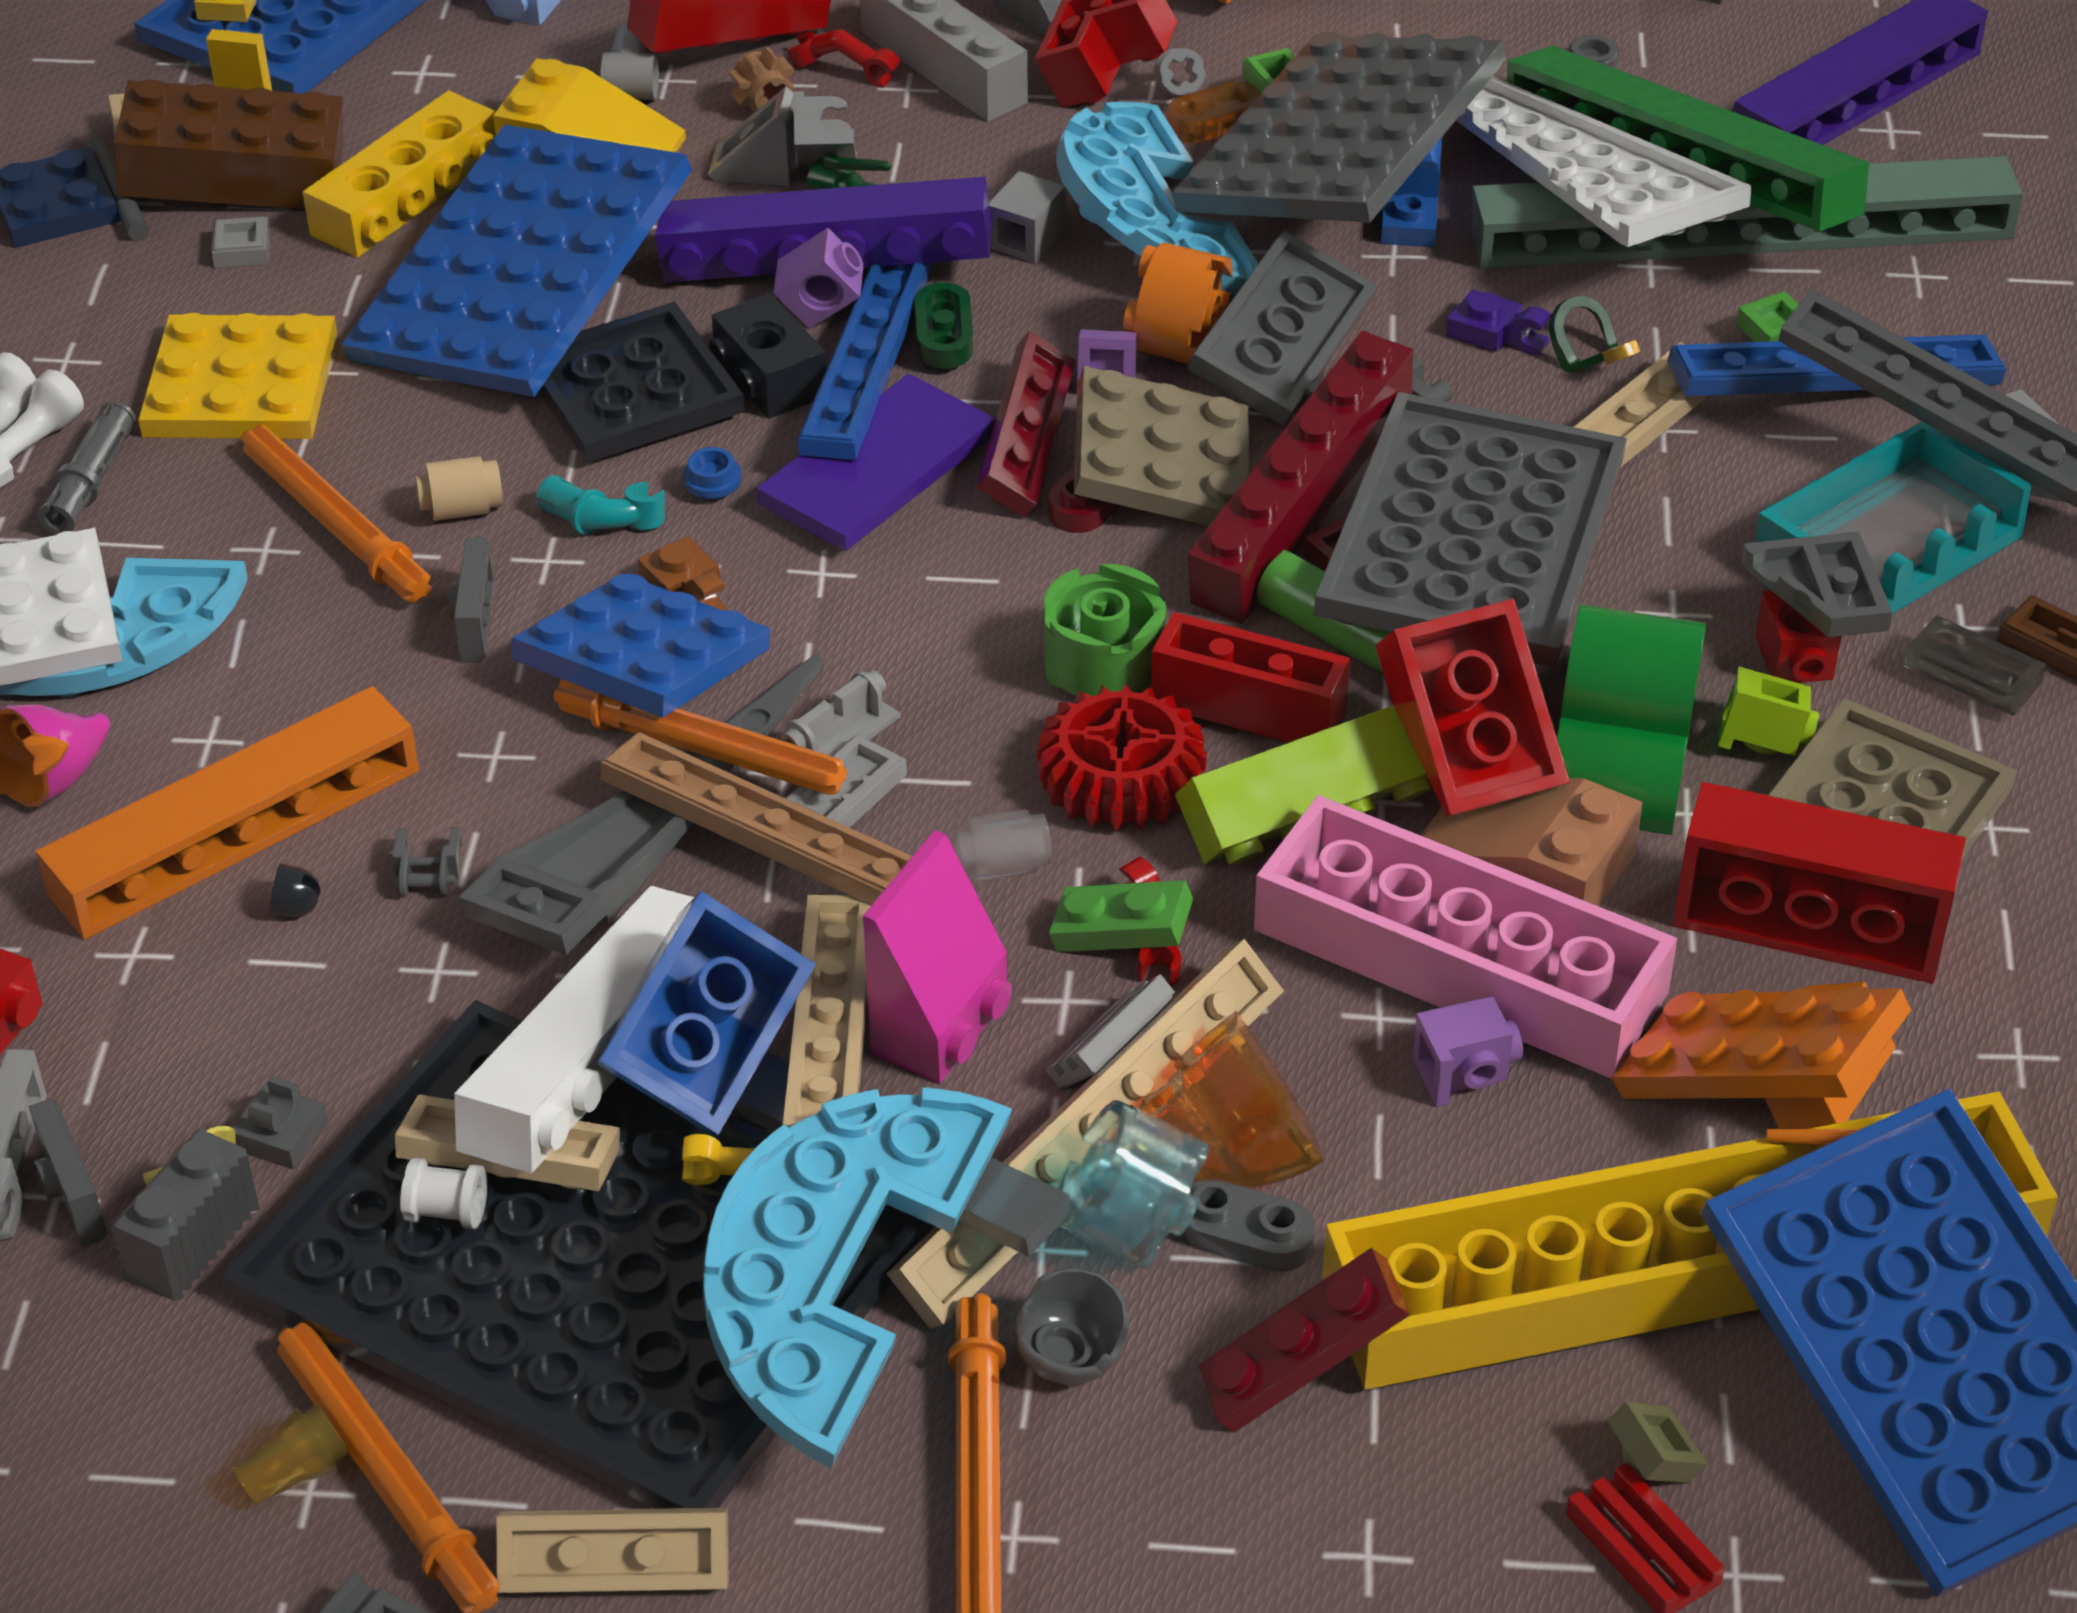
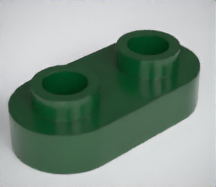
(944, 325)

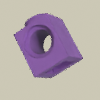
(819, 278)

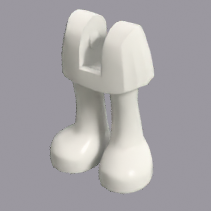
(31, 408)

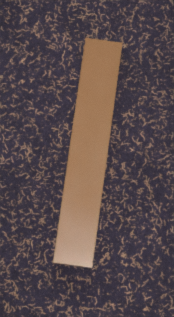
(754, 817)

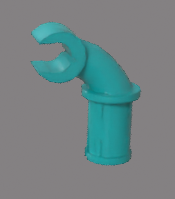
(592, 511)

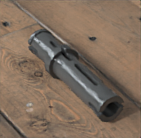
(79, 481)

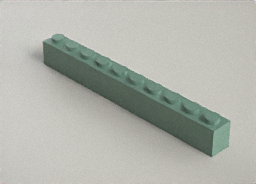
(1903, 207)

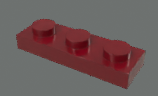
(1303, 1340)

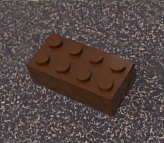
(225, 143)

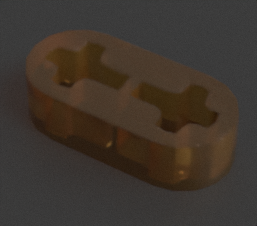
(1210, 111)

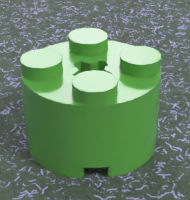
(1102, 629)

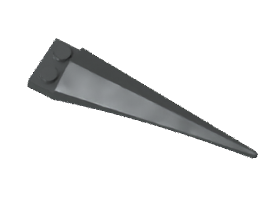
(595, 863)

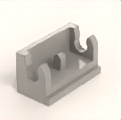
(817, 136)

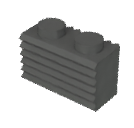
(185, 1215)

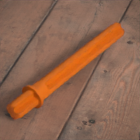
(387, 560)
(709, 738)
(977, 1364)
(446, 1550)

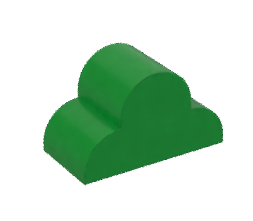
(1631, 706)

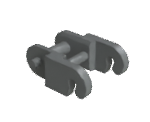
(448, 864)

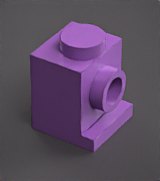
(1464, 1047)

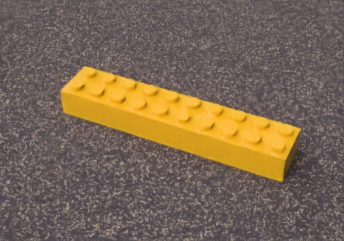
(1589, 1253)

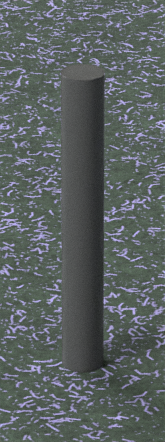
(127, 207)

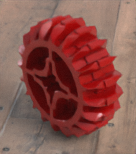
(1084, 747)

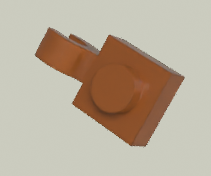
(684, 568)

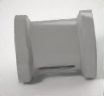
(1194, 67)

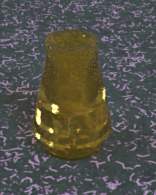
(292, 1455)

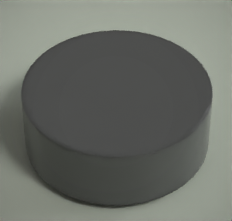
(1597, 49)

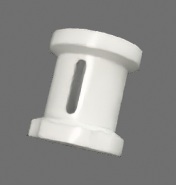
(444, 1193)

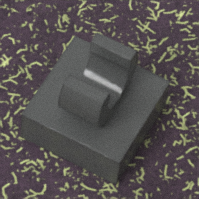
(280, 1123)

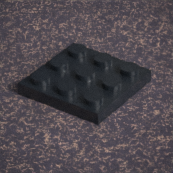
(638, 383)

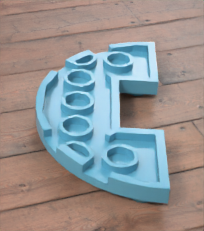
(1116, 173)
(159, 615)
(795, 1231)

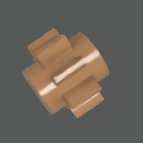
(760, 78)

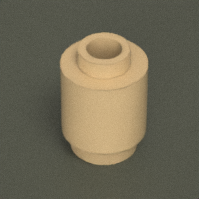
(459, 488)

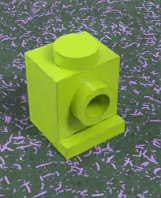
(1767, 714)

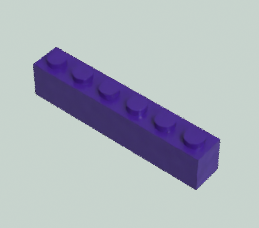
(1869, 70)
(880, 221)

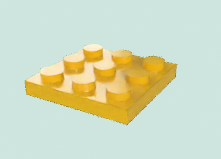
(238, 372)

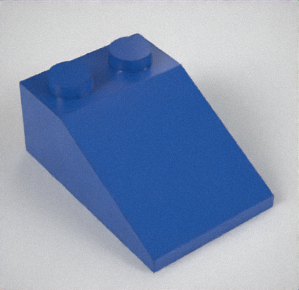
(705, 1012)

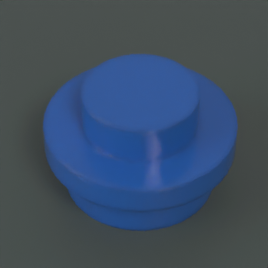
(712, 473)

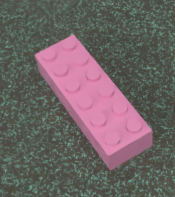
(1464, 932)

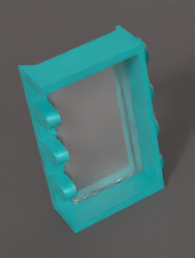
(1920, 508)

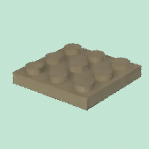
(1158, 446)
(1896, 774)

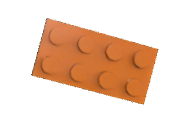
(1762, 1044)

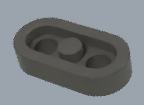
(1244, 1229)

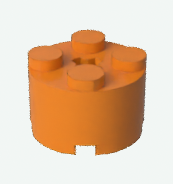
(1177, 300)

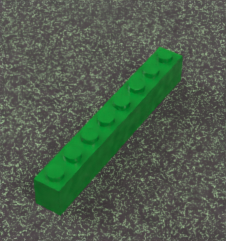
(1784, 170)

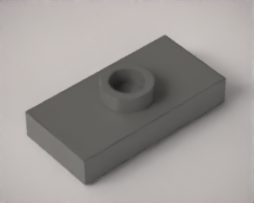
(472, 600)
(64, 1172)

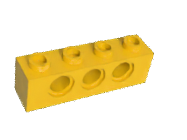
(399, 174)

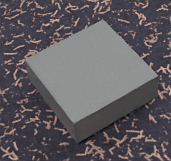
(241, 242)

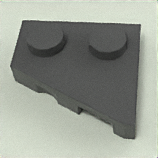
(1824, 581)

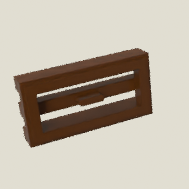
(2043, 634)

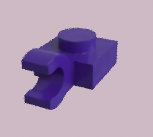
(1492, 320)

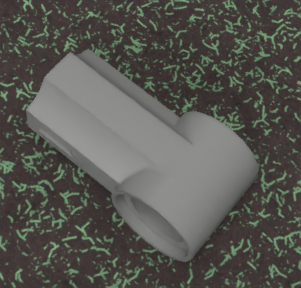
(631, 66)

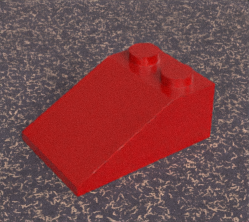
(1473, 707)

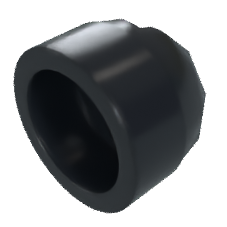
(294, 892)

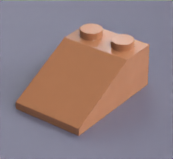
(1562, 837)

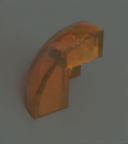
(1240, 1107)

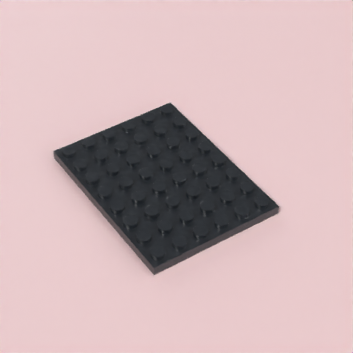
(564, 1307)

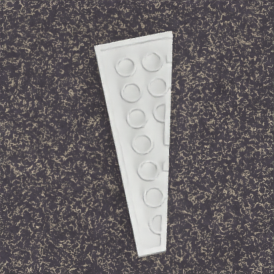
(1598, 170)

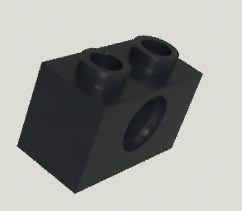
(768, 354)

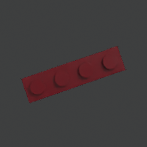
(1026, 424)

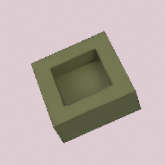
(1656, 1443)

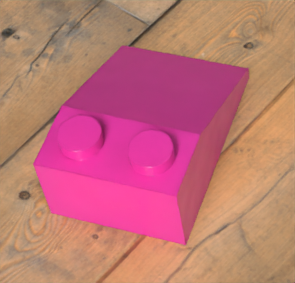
(931, 965)

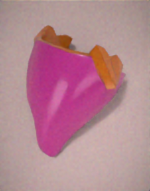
(45, 751)

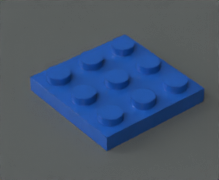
(641, 644)

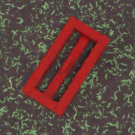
(1654, 1532)

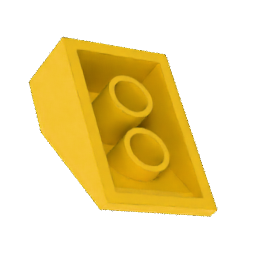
(582, 104)

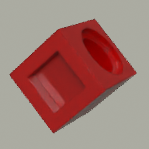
(1792, 644)

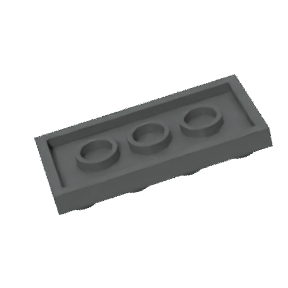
(1282, 327)

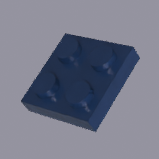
(55, 197)

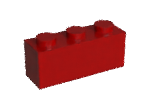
(1249, 679)

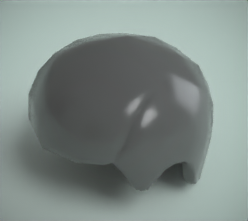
(1071, 1326)

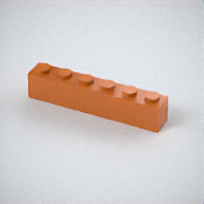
(227, 812)

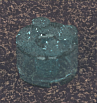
(1132, 1183)

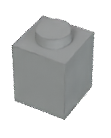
(1027, 217)

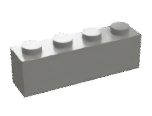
(952, 51)

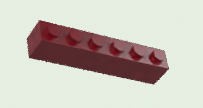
(1299, 476)

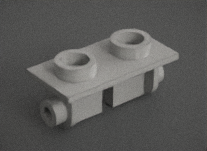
(854, 711)

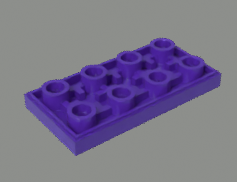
(908, 446)

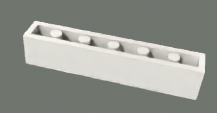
(547, 1068)

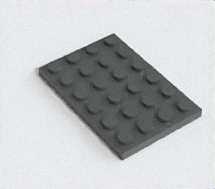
(1340, 127)
(1470, 515)

